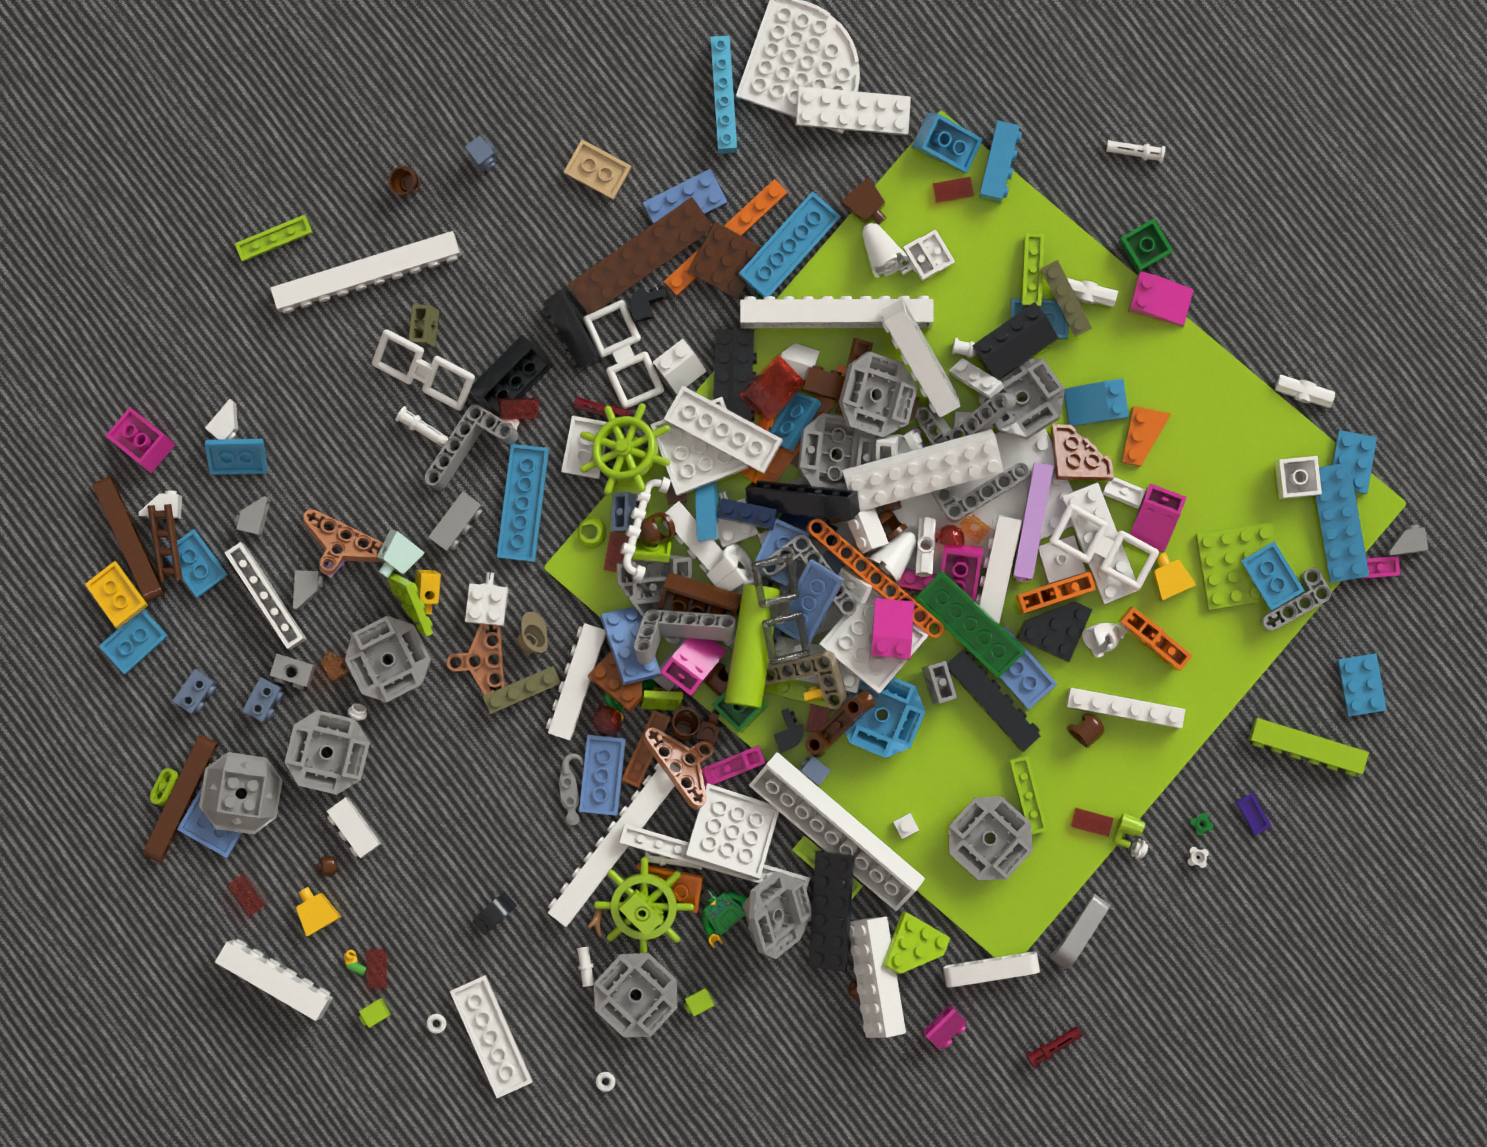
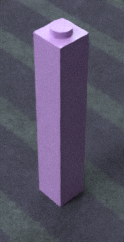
(1032, 522)

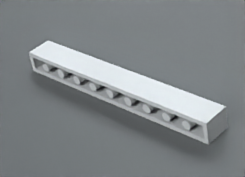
(366, 272)
(609, 849)

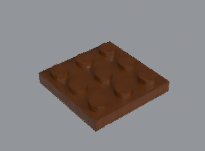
(722, 258)

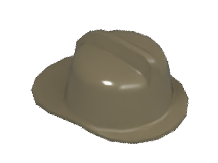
(533, 634)

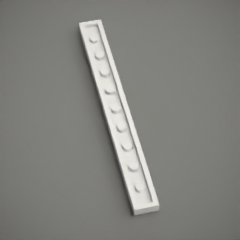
(677, 850)

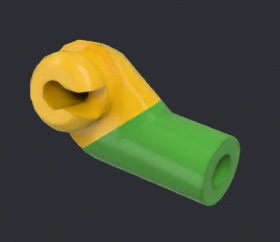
(352, 963)

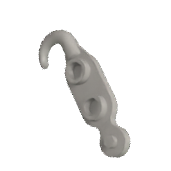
(569, 789)

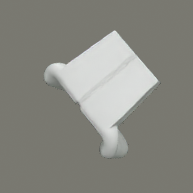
(727, 574)

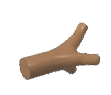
(596, 921)

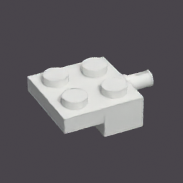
(927, 256)
(733, 532)
(487, 603)

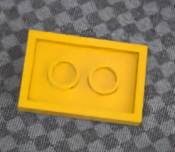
(116, 594)

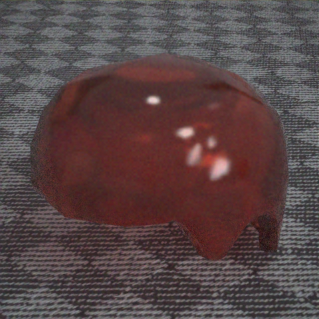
(950, 535)
(607, 720)

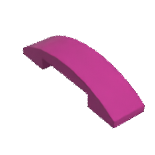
(732, 766)

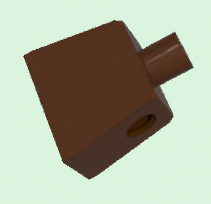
(865, 202)

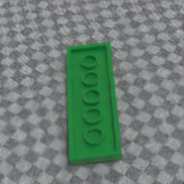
(970, 624)

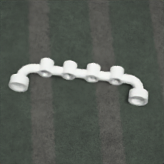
(633, 531)

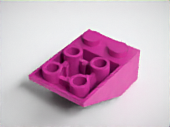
(1157, 516)
(693, 663)

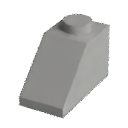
(253, 517)
(1409, 541)
(306, 587)

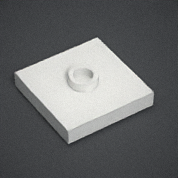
(1058, 563)

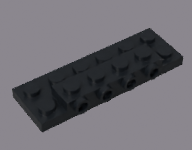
(734, 369)

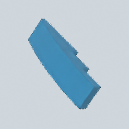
(706, 512)

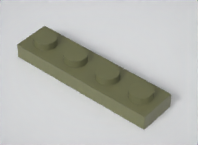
(1066, 298)
(521, 690)

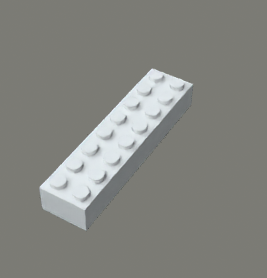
(925, 470)

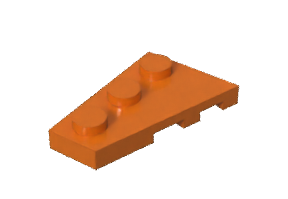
(1142, 433)

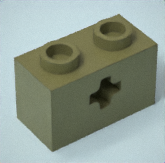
(424, 325)

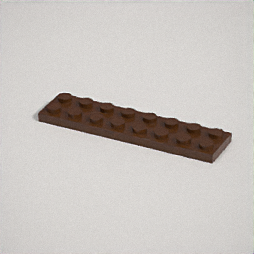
(640, 256)

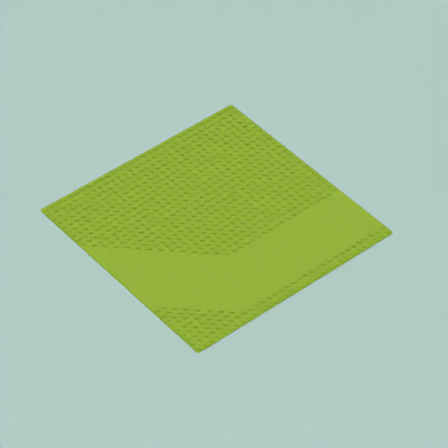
(1212, 450)

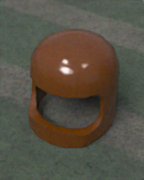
(404, 177)
(890, 524)
(649, 532)
(718, 679)
(685, 726)
(1088, 731)

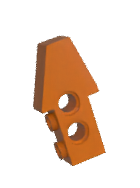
(1055, 593)
(1155, 639)

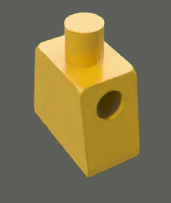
(1171, 577)
(428, 581)
(315, 911)

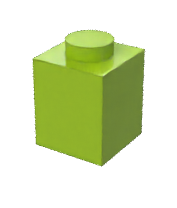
(698, 1002)
(374, 1013)

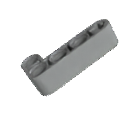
(1294, 606)
(1080, 932)

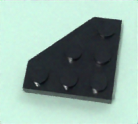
(1056, 630)

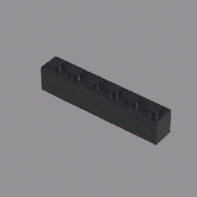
(804, 499)
(993, 702)

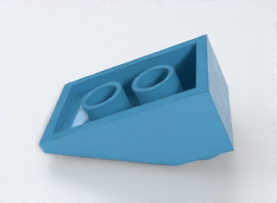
(947, 142)
(1096, 403)

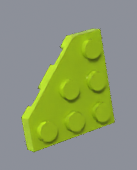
(407, 593)
(913, 944)

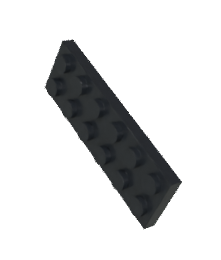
(831, 911)

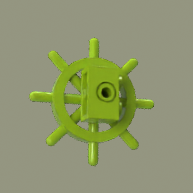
(629, 458)
(641, 909)

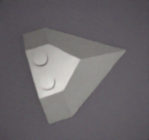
(647, 593)

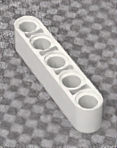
(991, 969)

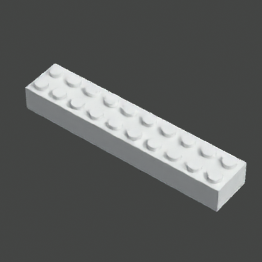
(827, 312)
(836, 831)

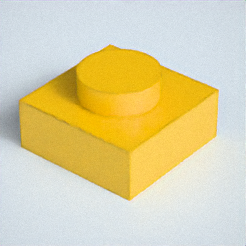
(813, 694)

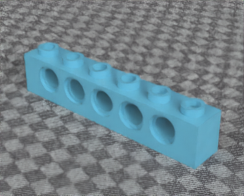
(723, 94)

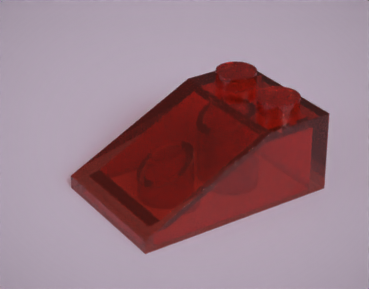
(771, 388)

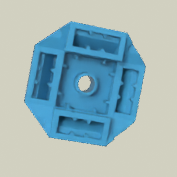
(902, 721)

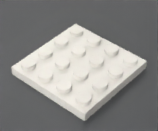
(693, 460)
(852, 645)
(732, 832)

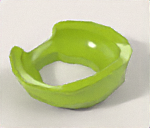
(601, 535)

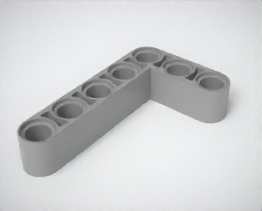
(967, 425)
(465, 443)
(977, 494)
(803, 555)
(682, 625)

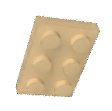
(597, 169)

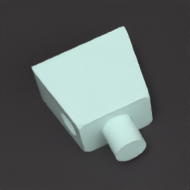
(397, 554)

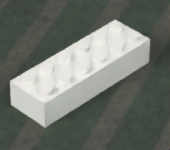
(920, 357)
(273, 979)
(876, 983)

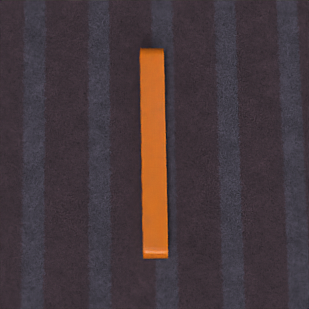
(869, 569)

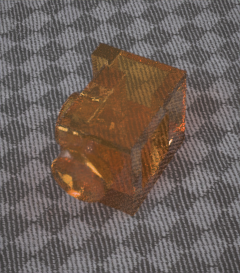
(976, 535)
(334, 666)

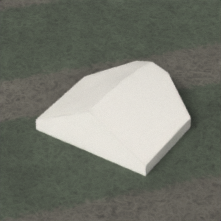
(800, 358)

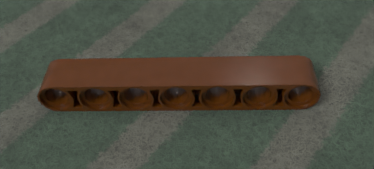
(128, 538)
(180, 798)

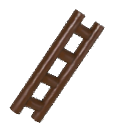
(169, 532)

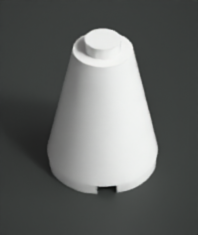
(882, 251)
(894, 556)

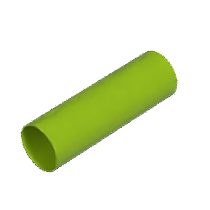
(749, 652)

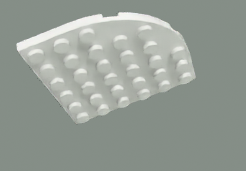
(794, 49)

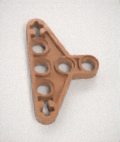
(329, 539)
(483, 651)
(676, 755)

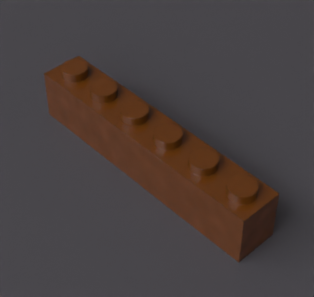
(829, 385)

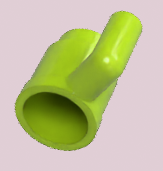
(1128, 825)

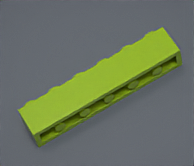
(1308, 746)

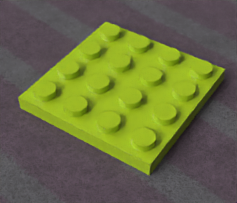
(1222, 572)

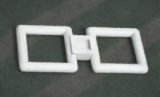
(623, 354)
(423, 370)
(1104, 546)

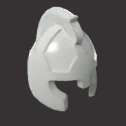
(1103, 637)

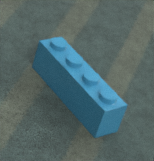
(999, 161)

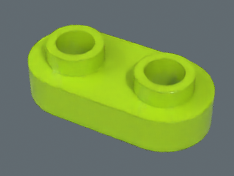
(164, 786)

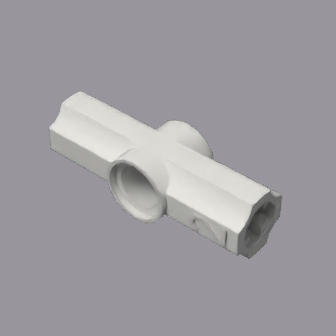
(1091, 293)
(1304, 391)
(926, 536)

